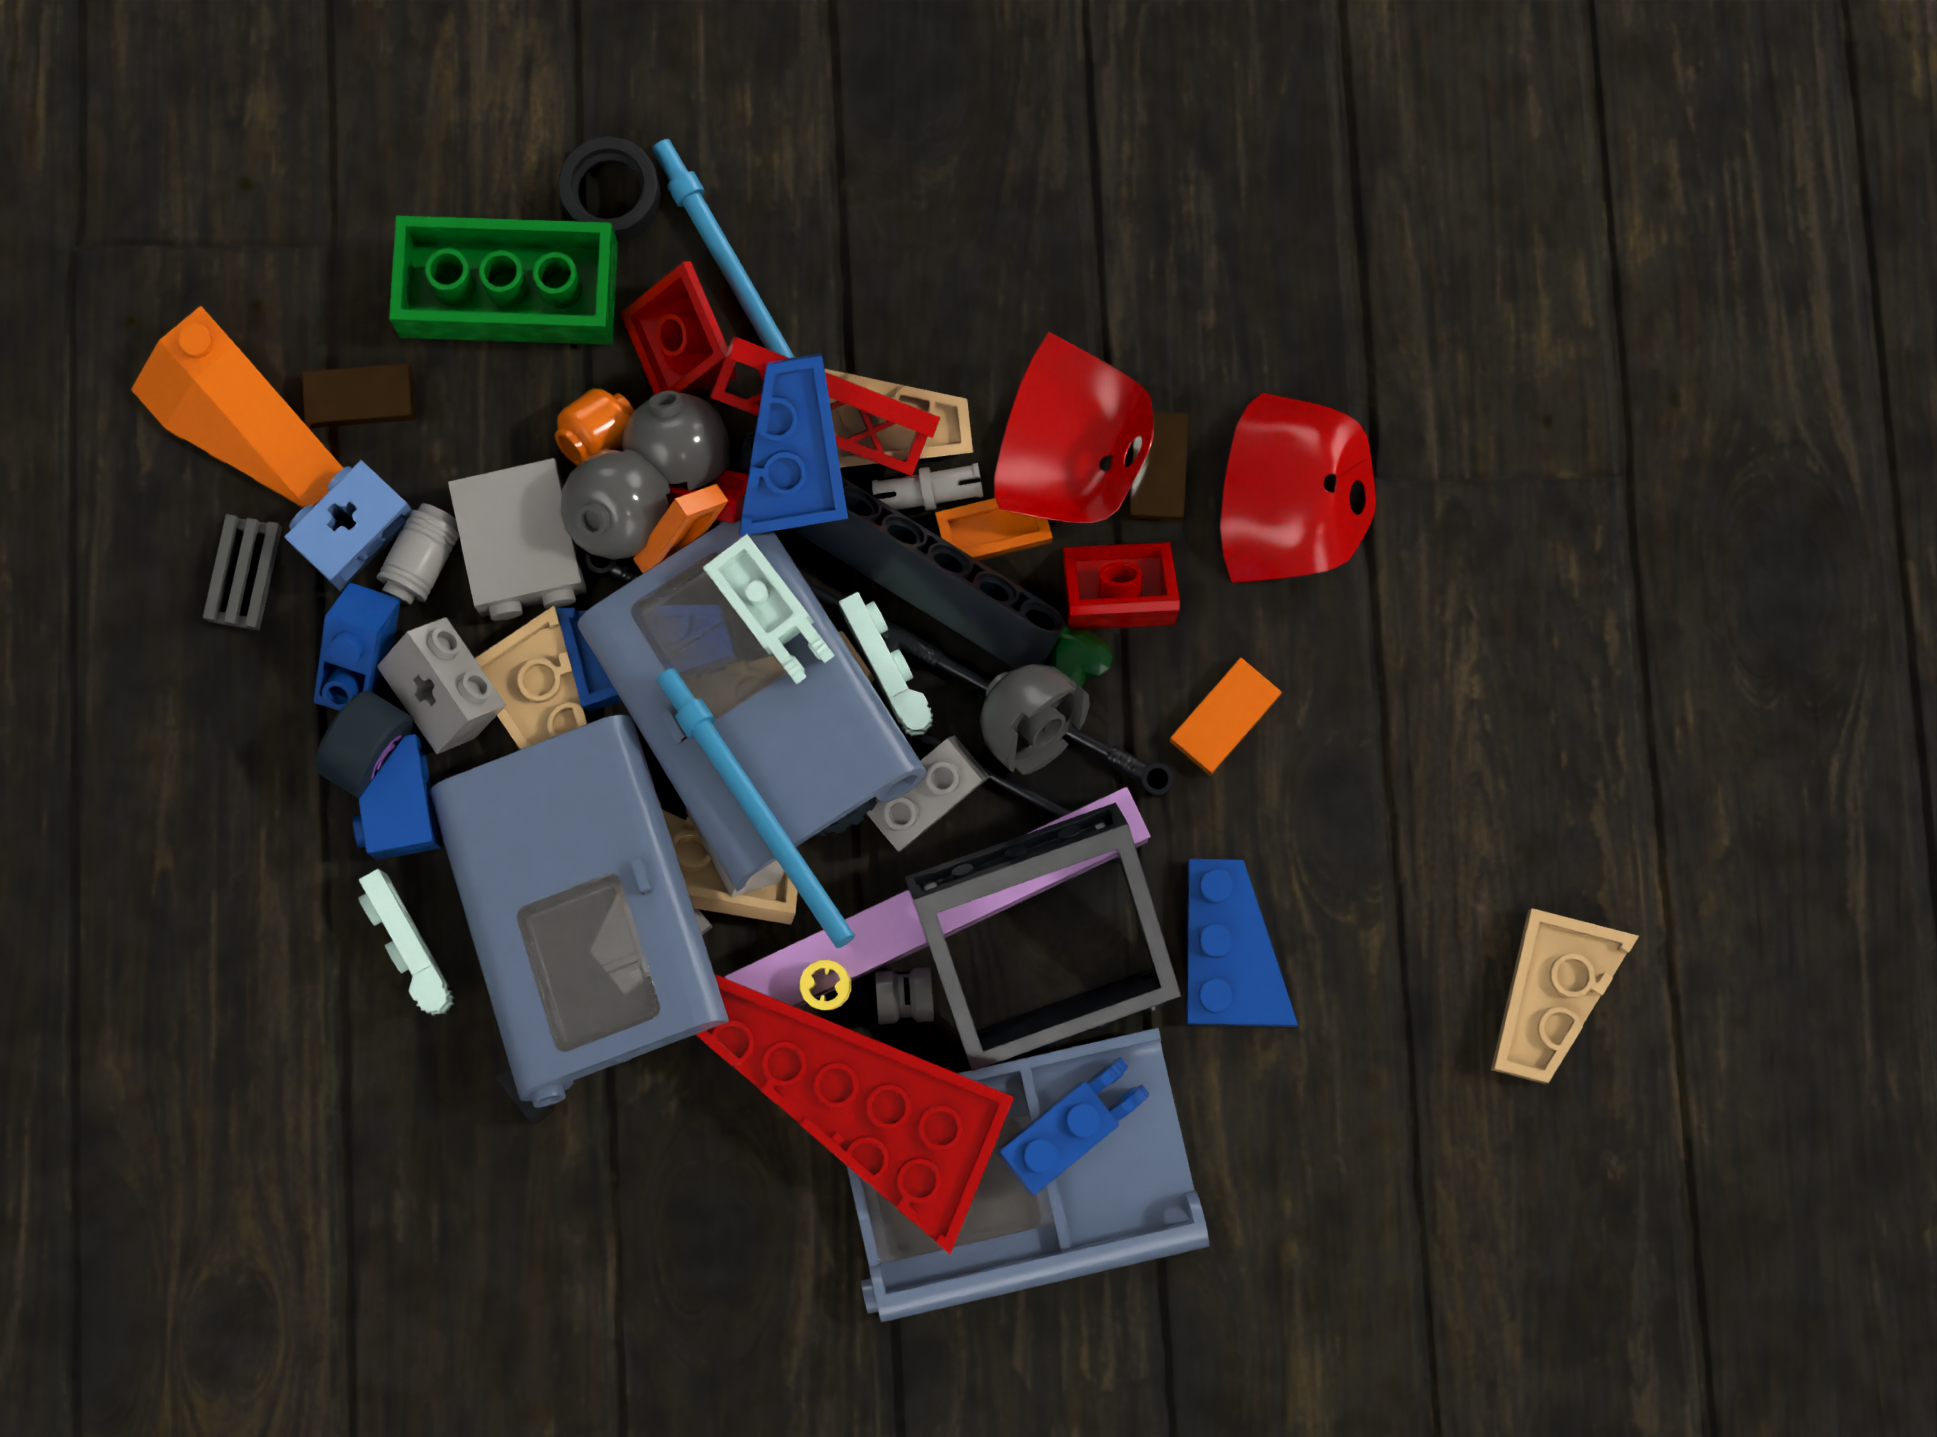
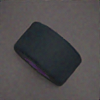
(361, 741)

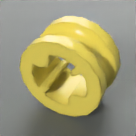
(808, 982)

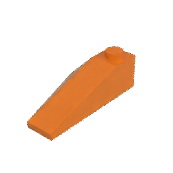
(221, 403)

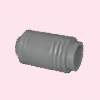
(419, 554)

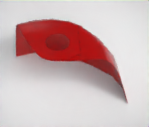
(1060, 429)
(1274, 495)

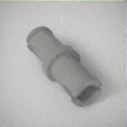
(930, 487)

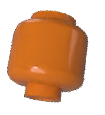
(592, 424)

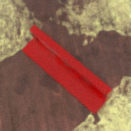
(845, 393)

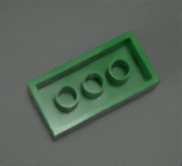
(504, 280)

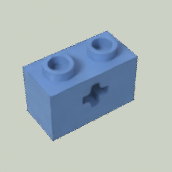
(343, 552)

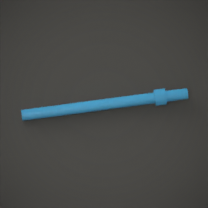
(688, 192)
(698, 722)

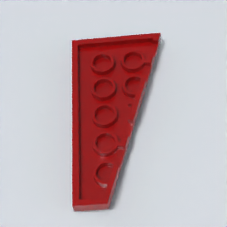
(881, 1111)

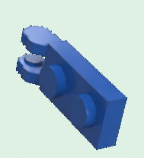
(1068, 1129)

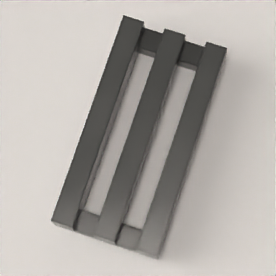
(222, 566)

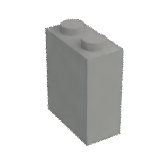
(516, 540)

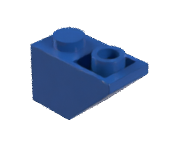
(354, 641)

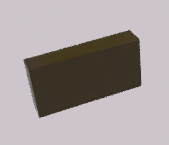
(358, 395)
(1161, 481)

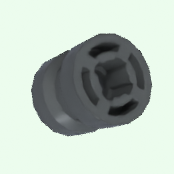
(891, 995)

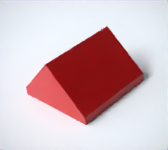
(677, 334)
(1120, 586)

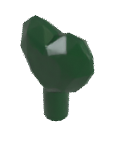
(1080, 655)

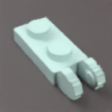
(765, 603)
(887, 668)
(408, 947)

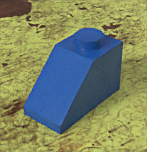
(397, 806)

